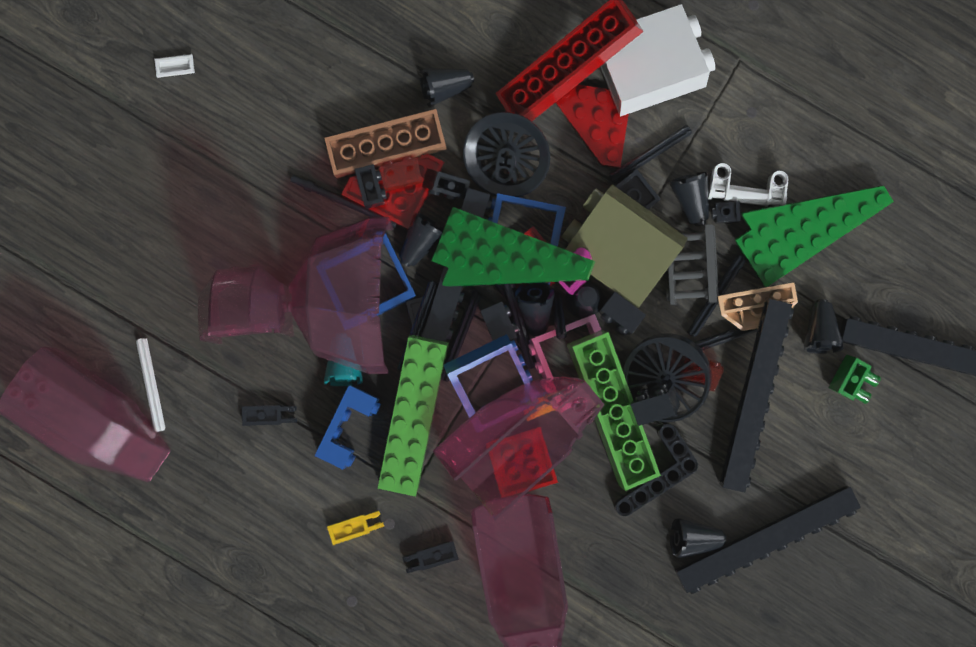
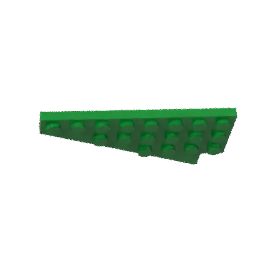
(796, 231)

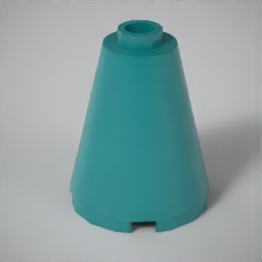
(341, 375)

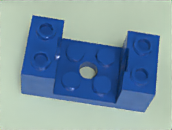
(333, 451)

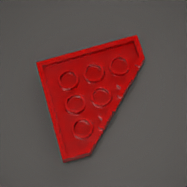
(597, 122)
(401, 202)

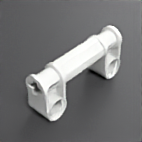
(746, 194)

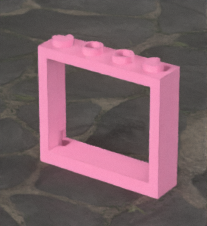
(535, 348)

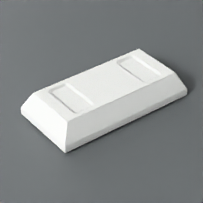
(174, 65)

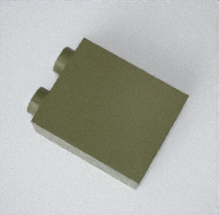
(626, 243)

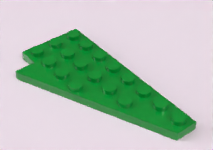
(493, 254)

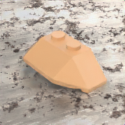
(746, 307)

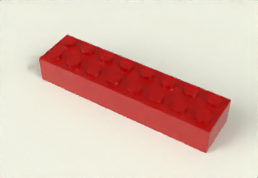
(570, 60)

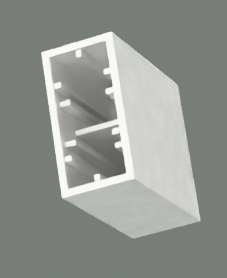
(659, 62)

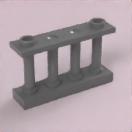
(709, 273)

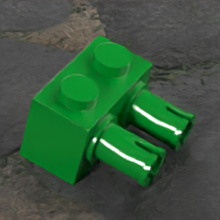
(851, 377)

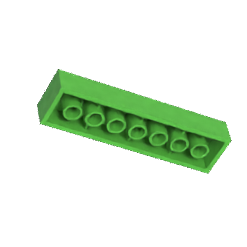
(412, 415)
(622, 437)

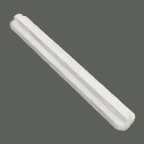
(150, 384)

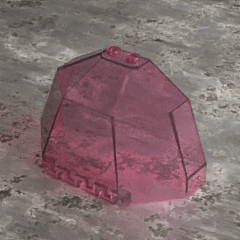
(335, 295)

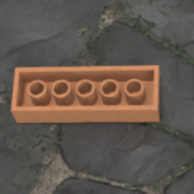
(385, 142)

